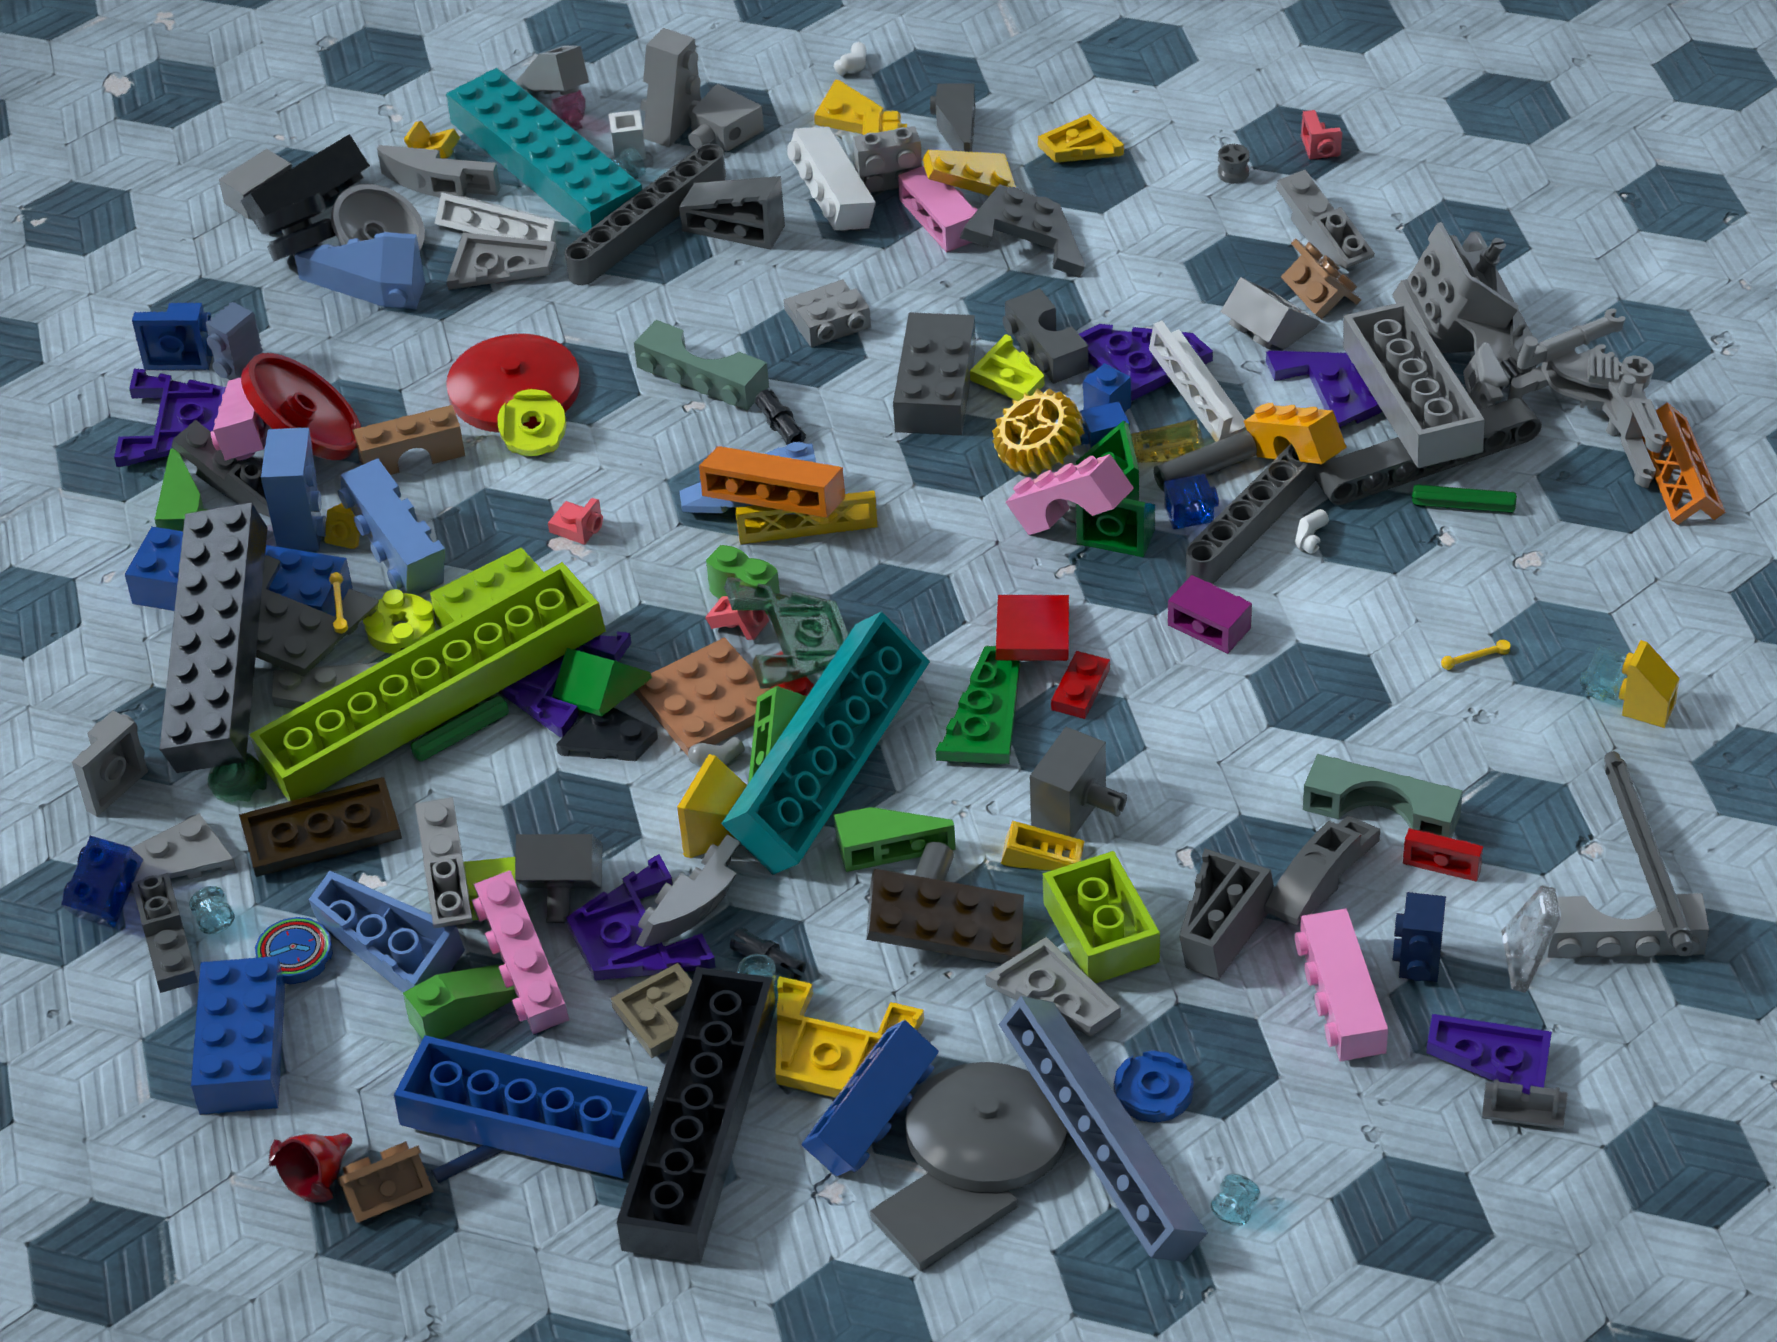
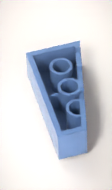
(392, 527)
(385, 931)

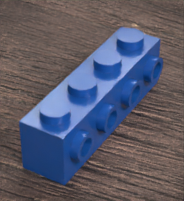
(871, 1099)

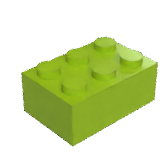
(482, 586)
(1101, 917)

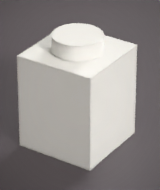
(627, 132)

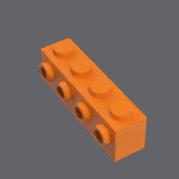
(772, 481)

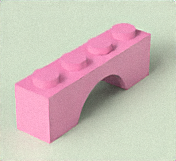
(1092, 484)

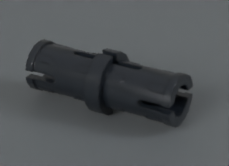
(779, 417)
(755, 945)

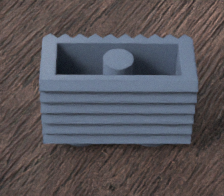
(233, 340)

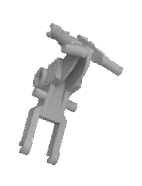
(1600, 383)

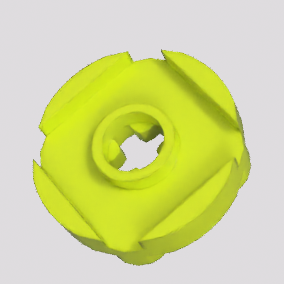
(534, 441)
(399, 607)

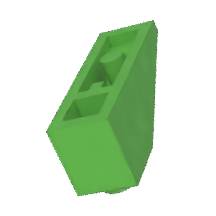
(177, 495)
(772, 716)
(887, 836)
(455, 1000)

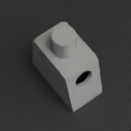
(725, 119)

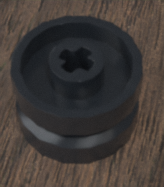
(296, 227)

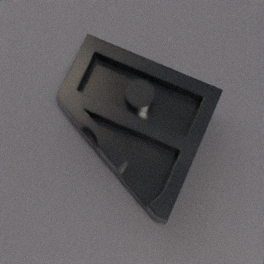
(609, 736)

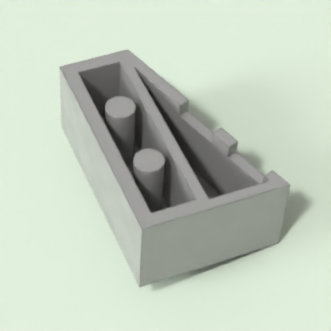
(672, 86)

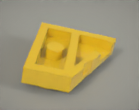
(1080, 140)

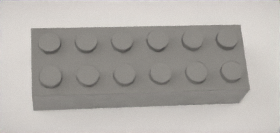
(1413, 384)

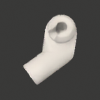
(852, 62)
(1307, 526)

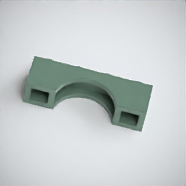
(728, 379)
(1341, 786)

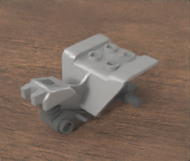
(1468, 310)

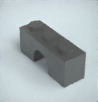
(1033, 324)

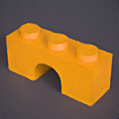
(1309, 430)

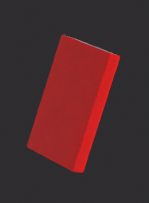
(1032, 628)

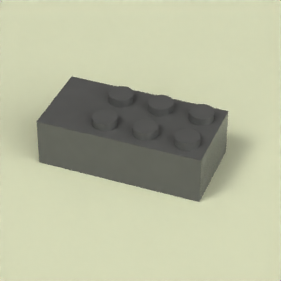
(934, 374)

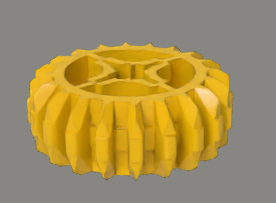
(1041, 438)

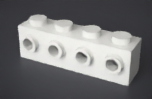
(831, 178)

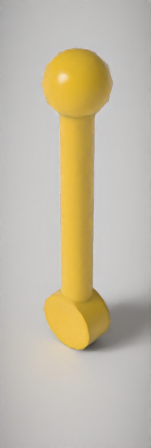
(340, 624)
(1502, 647)

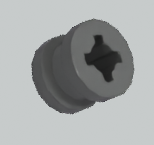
(1233, 163)

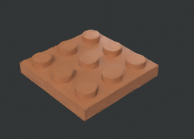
(703, 695)

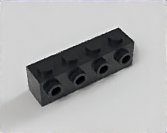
(318, 174)

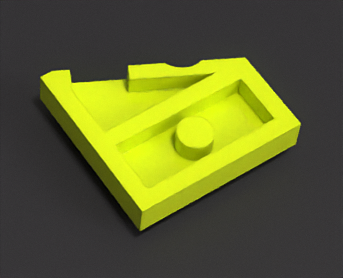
(1007, 371)

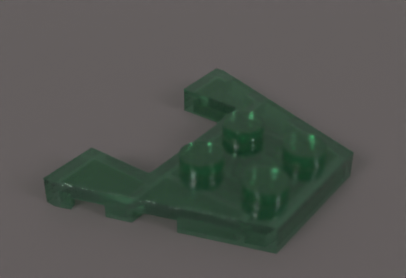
(805, 626)

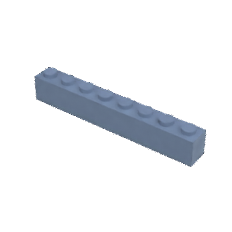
(1103, 1130)

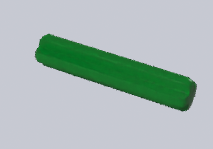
(1464, 498)
(459, 728)

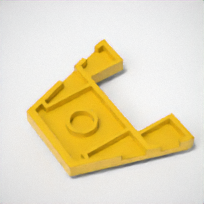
(820, 1053)

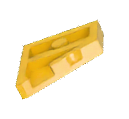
(844, 108)

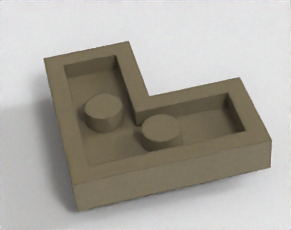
(649, 1006)

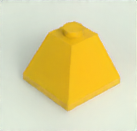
(707, 805)

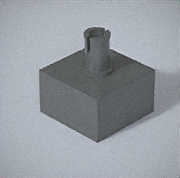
(1071, 784)
(558, 865)

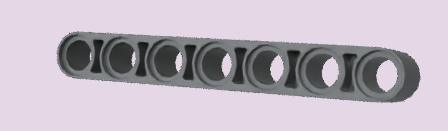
(641, 216)
(1390, 464)
(1249, 516)

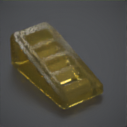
(1176, 440)

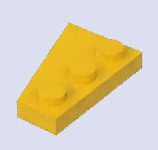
(969, 170)

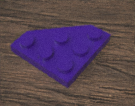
(1131, 355)

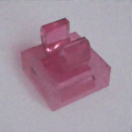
(570, 109)

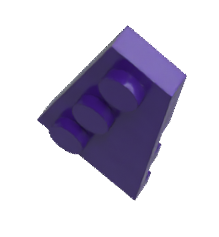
(1491, 1049)

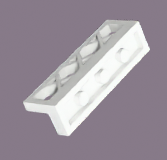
(495, 220)
(1195, 382)

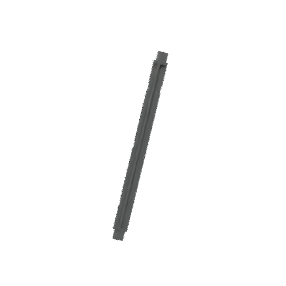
(1649, 854)

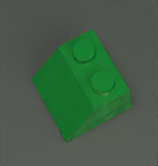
(1120, 530)

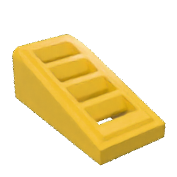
(1020, 854)

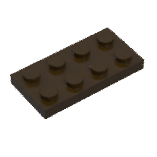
(320, 826)
(944, 917)

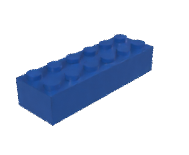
(301, 576)
(523, 1106)

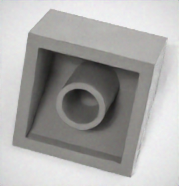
(1266, 315)

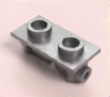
(1508, 1104)

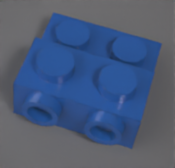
(174, 338)

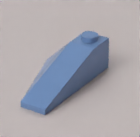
(373, 270)

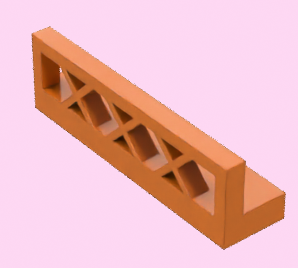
(1694, 473)

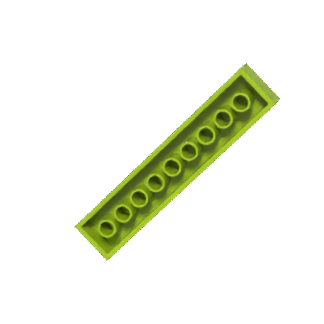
(427, 683)

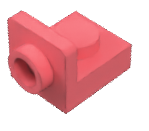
(1317, 139)
(577, 522)
(749, 621)

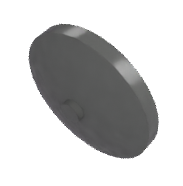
(984, 1128)

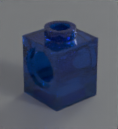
(1190, 501)

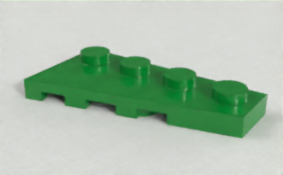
(984, 714)

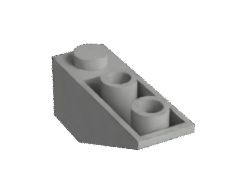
(555, 71)

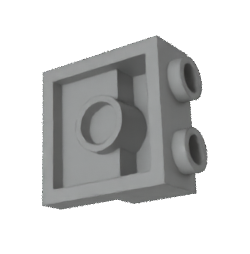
(886, 155)
(828, 312)
(110, 762)

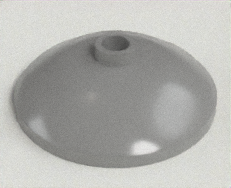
(374, 210)

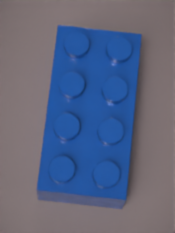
(238, 1035)

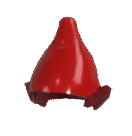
(309, 1163)

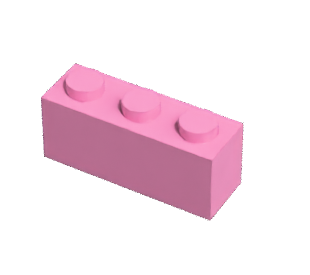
(936, 206)

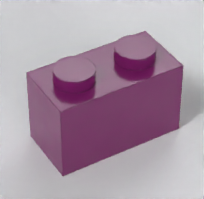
(1209, 614)

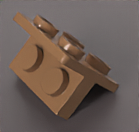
(1318, 280)
(385, 1183)

